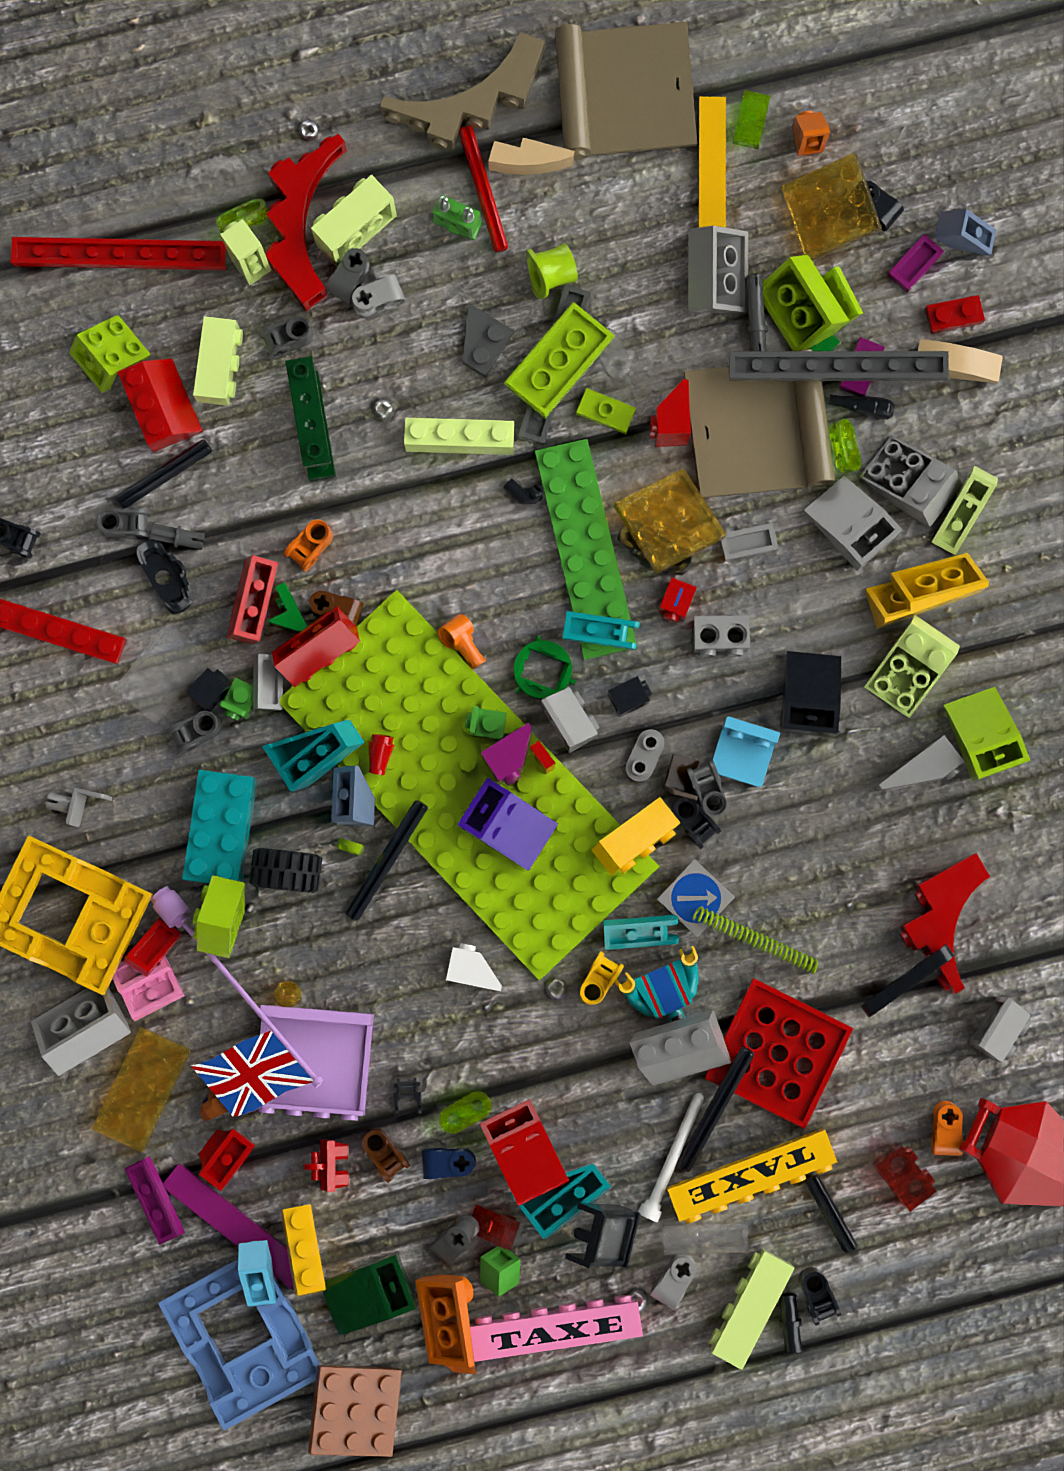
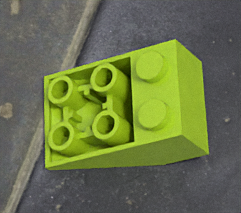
(986, 734)

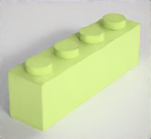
(459, 436)
(751, 1308)

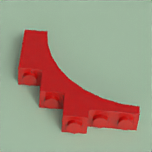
(288, 217)

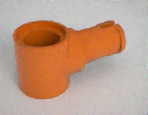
(458, 635)

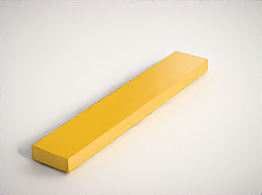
(712, 162)

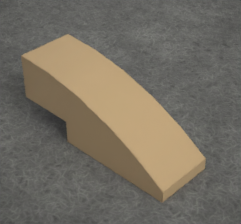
(529, 158)
(967, 362)

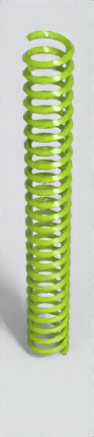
(756, 939)

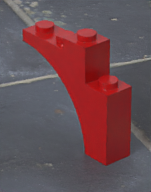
(944, 898)

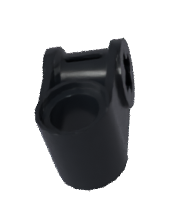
(886, 206)
(18, 538)
(696, 822)
(819, 1300)

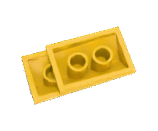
(925, 589)

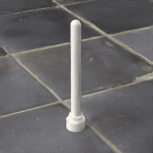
(652, 1206)

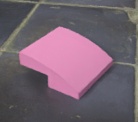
(147, 994)

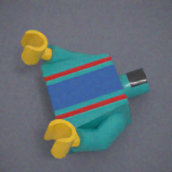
(664, 989)

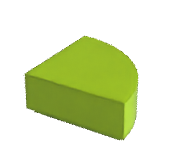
(350, 846)

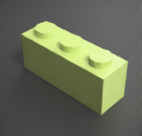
(245, 251)
(217, 361)

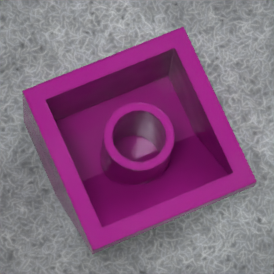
(508, 756)

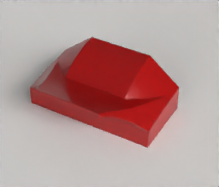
(224, 1156)

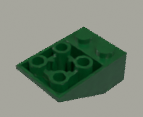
(369, 1294)

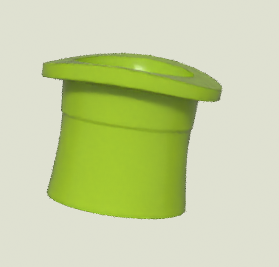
(550, 269)

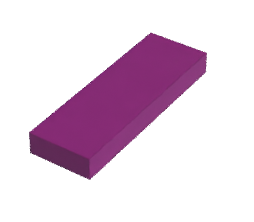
(154, 1200)

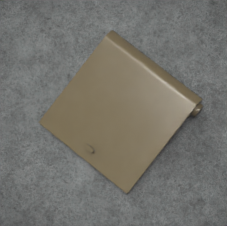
(624, 90)
(758, 434)

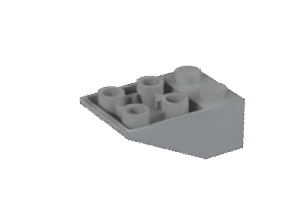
(912, 480)
(853, 522)

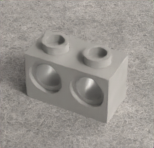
(720, 627)

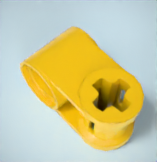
(600, 978)

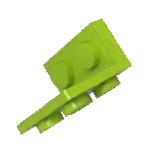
(106, 350)

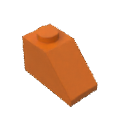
(810, 132)

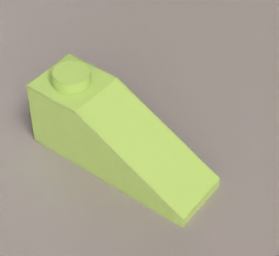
(965, 510)

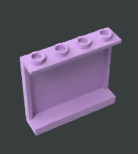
(333, 1047)

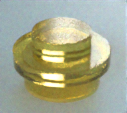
(287, 994)

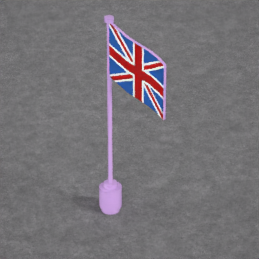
(254, 1068)

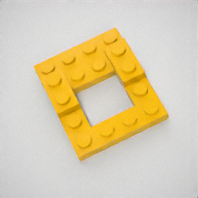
(100, 930)

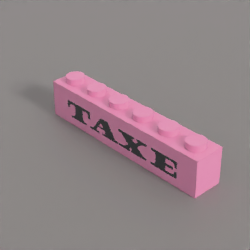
(555, 1329)

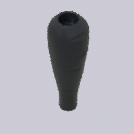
(869, 406)

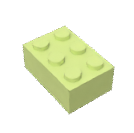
(354, 219)

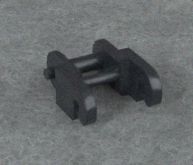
(397, 1096)

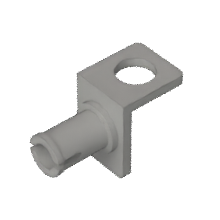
(73, 805)

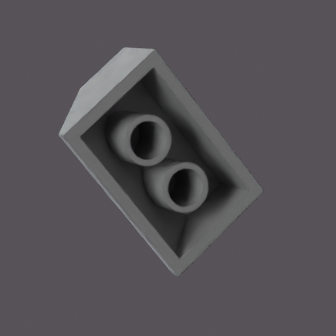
(717, 270)
(79, 1029)
(680, 1048)

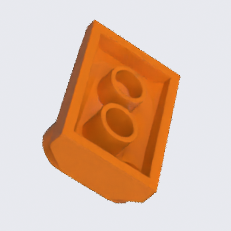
(446, 1321)

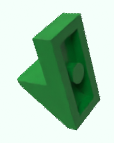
(291, 619)

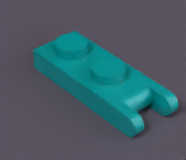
(598, 630)
(639, 932)

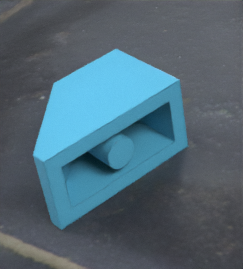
(256, 1273)

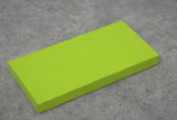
(559, 360)

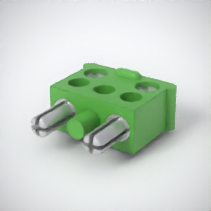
(457, 217)

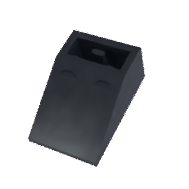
(811, 694)

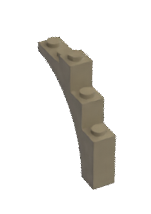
(476, 106)

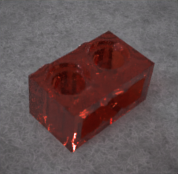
(900, 1180)

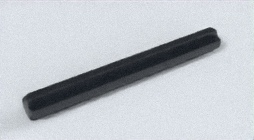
(386, 860)
(715, 1109)

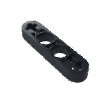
(907, 980)

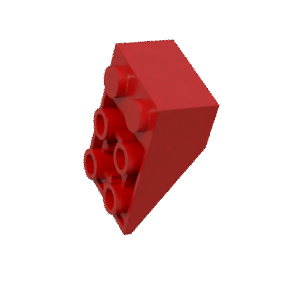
(524, 1152)

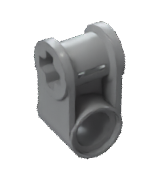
(381, 294)
(672, 1285)

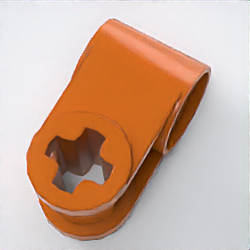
(308, 546)
(946, 1135)

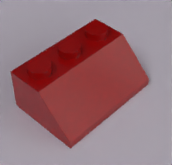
(160, 402)

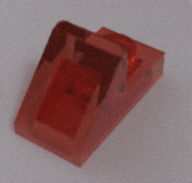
(496, 1226)

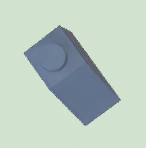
(965, 232)
(351, 798)

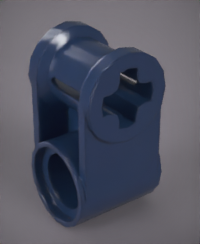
(441, 1162)

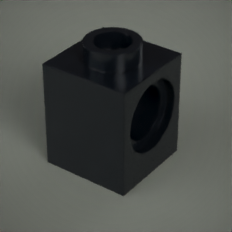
(209, 689)
(629, 696)

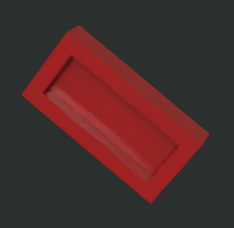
(542, 757)
(152, 947)

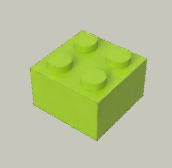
(219, 916)

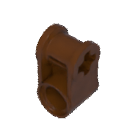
(349, 606)
(385, 1155)

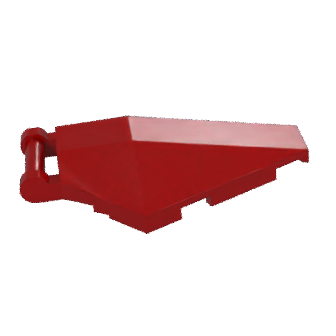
(1020, 1152)

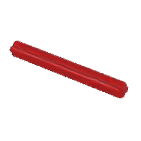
(483, 189)

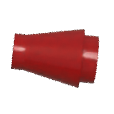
(380, 751)

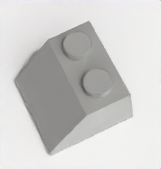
(569, 719)
(1000, 1029)

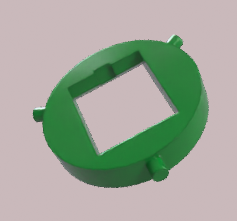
(550, 650)

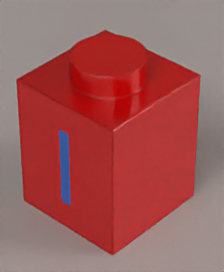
(677, 600)

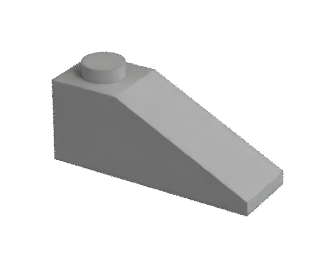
(930, 765)

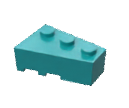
(312, 754)
(559, 1206)

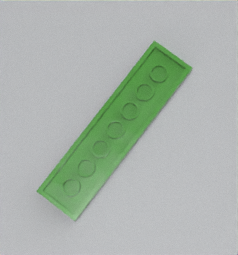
(583, 537)

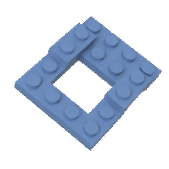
(255, 1377)

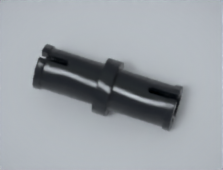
(790, 1323)

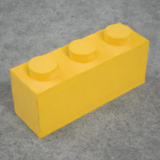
(636, 837)
(303, 1250)

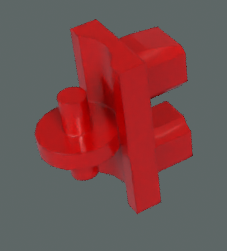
(325, 1169)

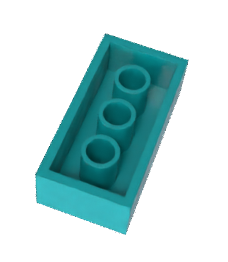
(219, 827)

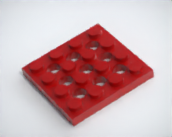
(822, 1059)

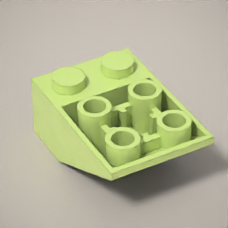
(912, 666)

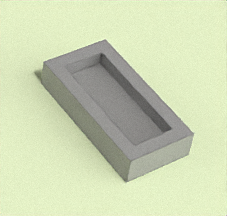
(749, 542)
(266, 684)

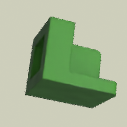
(499, 1270)

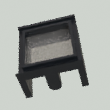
(609, 1238)

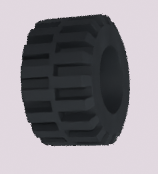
(285, 870)

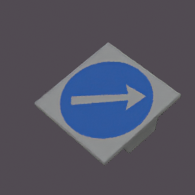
(692, 890)

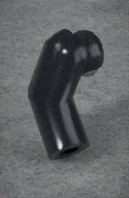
(524, 495)

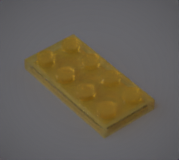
(142, 1089)

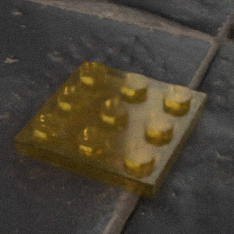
(831, 207)
(670, 521)

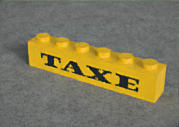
(751, 1175)

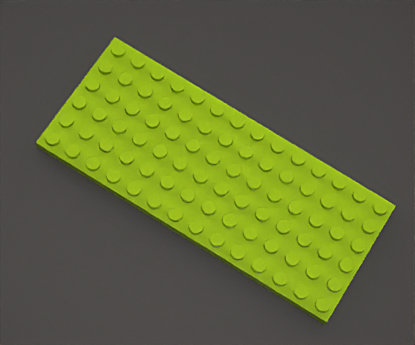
(419, 692)

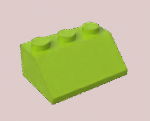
(801, 302)

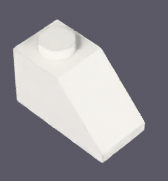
(471, 968)

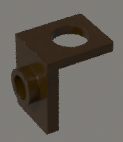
(677, 777)

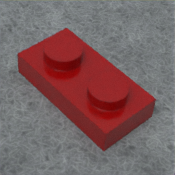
(954, 314)

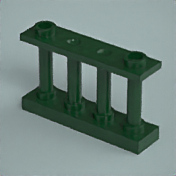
(310, 418)

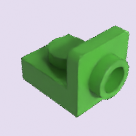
(238, 700)
(486, 723)

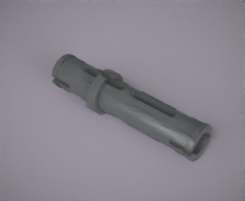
(756, 313)

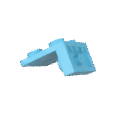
(744, 751)

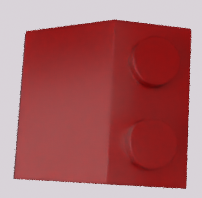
(672, 418)

